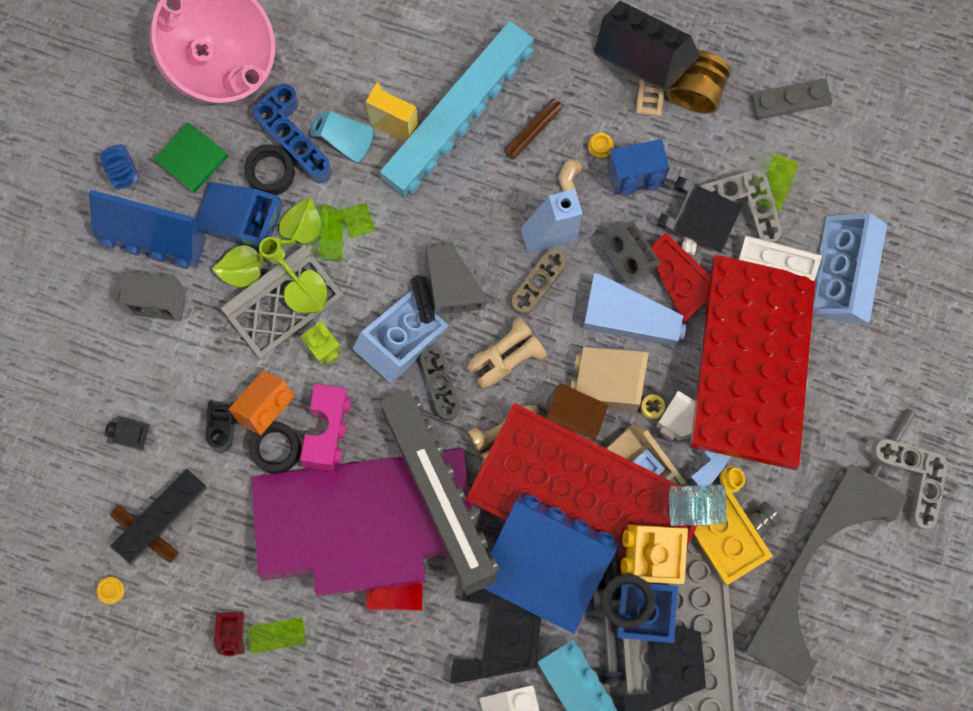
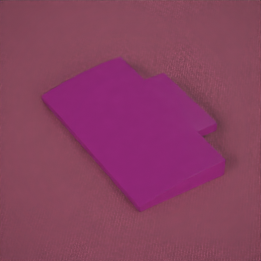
(348, 526)

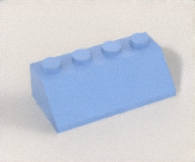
(849, 267)

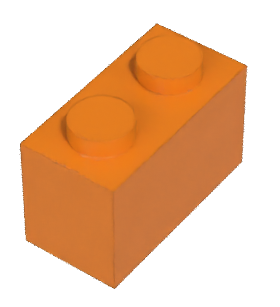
(261, 402)

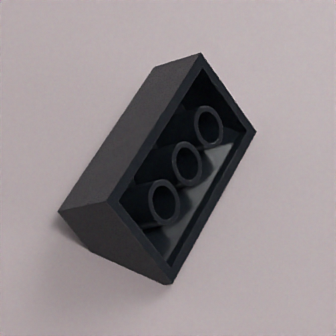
(645, 46)

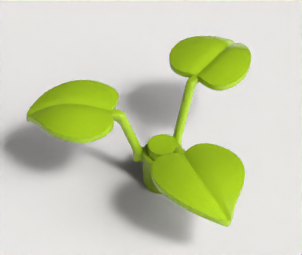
(242, 263)

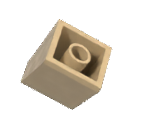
(612, 377)

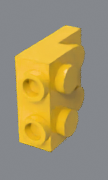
(655, 553)

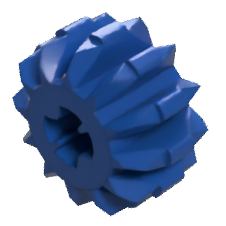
(119, 166)

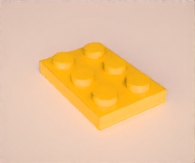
(732, 546)

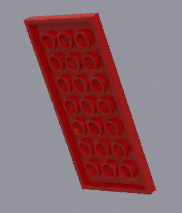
(754, 363)
(572, 475)

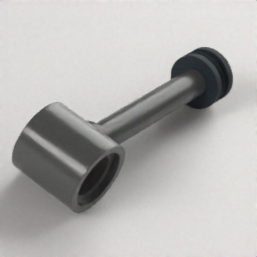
(612, 676)

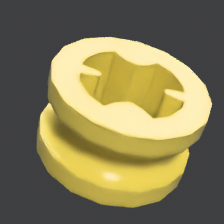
(651, 399)

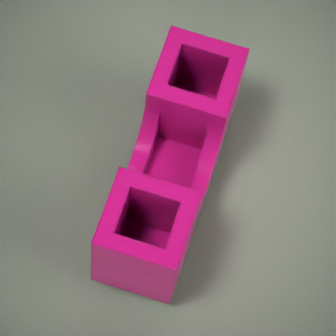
(323, 450)

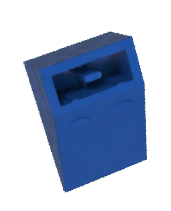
(239, 214)

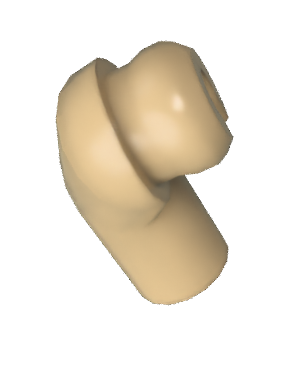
(567, 174)

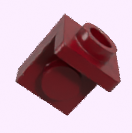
(229, 633)

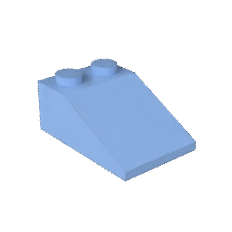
(397, 338)

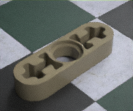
(555, 271)

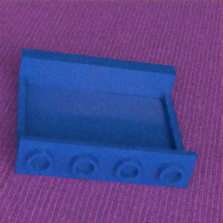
(550, 562)

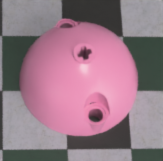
(232, 43)

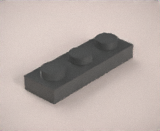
(791, 99)

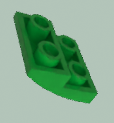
(191, 157)

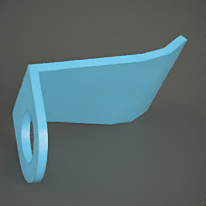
(344, 134)

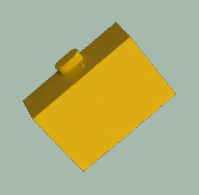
(391, 114)

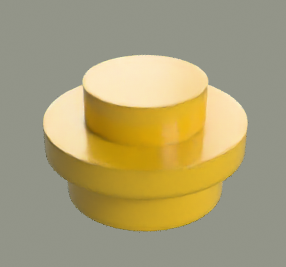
(600, 145)
(732, 478)
(110, 590)

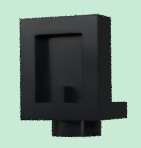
(126, 432)

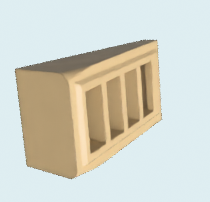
(640, 99)

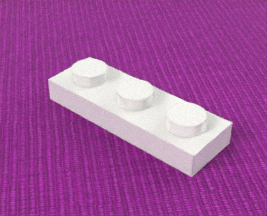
(780, 256)

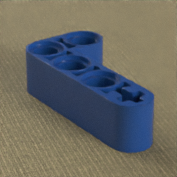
(296, 139)

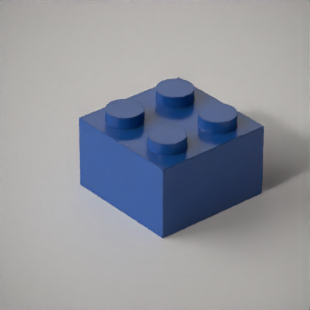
(638, 167)
(661, 622)

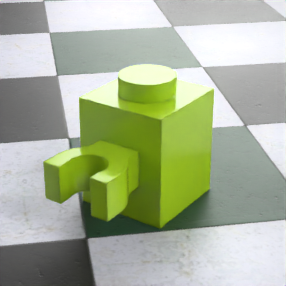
(321, 344)

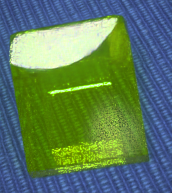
(358, 220)

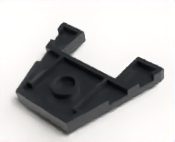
(509, 640)
(674, 671)

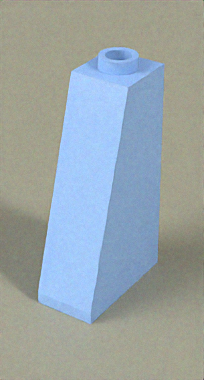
(553, 223)
(631, 315)

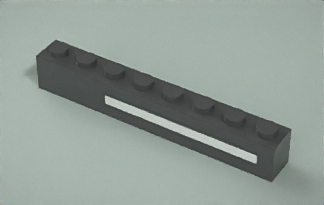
(438, 492)

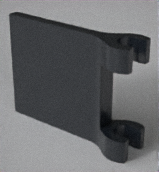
(703, 216)

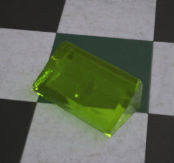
(331, 233)
(277, 636)

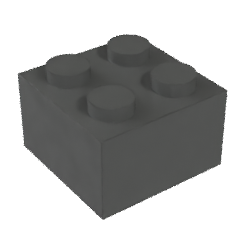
(153, 295)

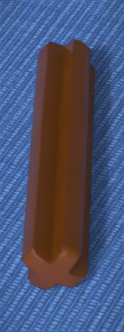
(533, 128)
(160, 546)

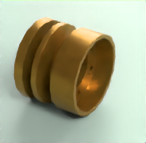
(701, 84)

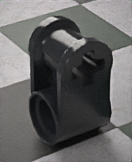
(220, 421)

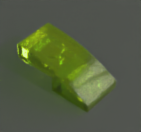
(779, 177)

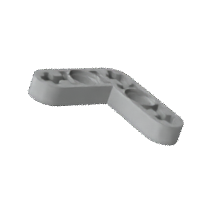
(746, 190)
(922, 469)

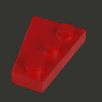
(681, 276)

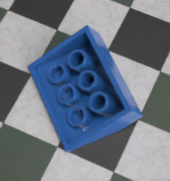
(146, 230)

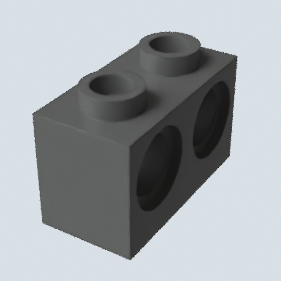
(634, 248)

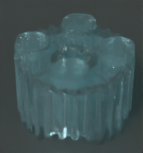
(697, 505)

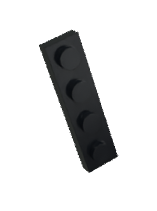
(158, 517)

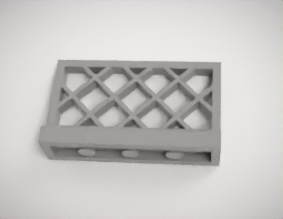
(263, 287)

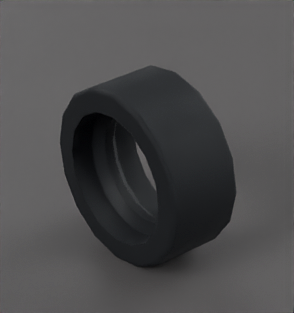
(269, 151)
(289, 462)
(624, 621)

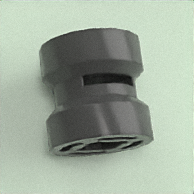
(764, 518)

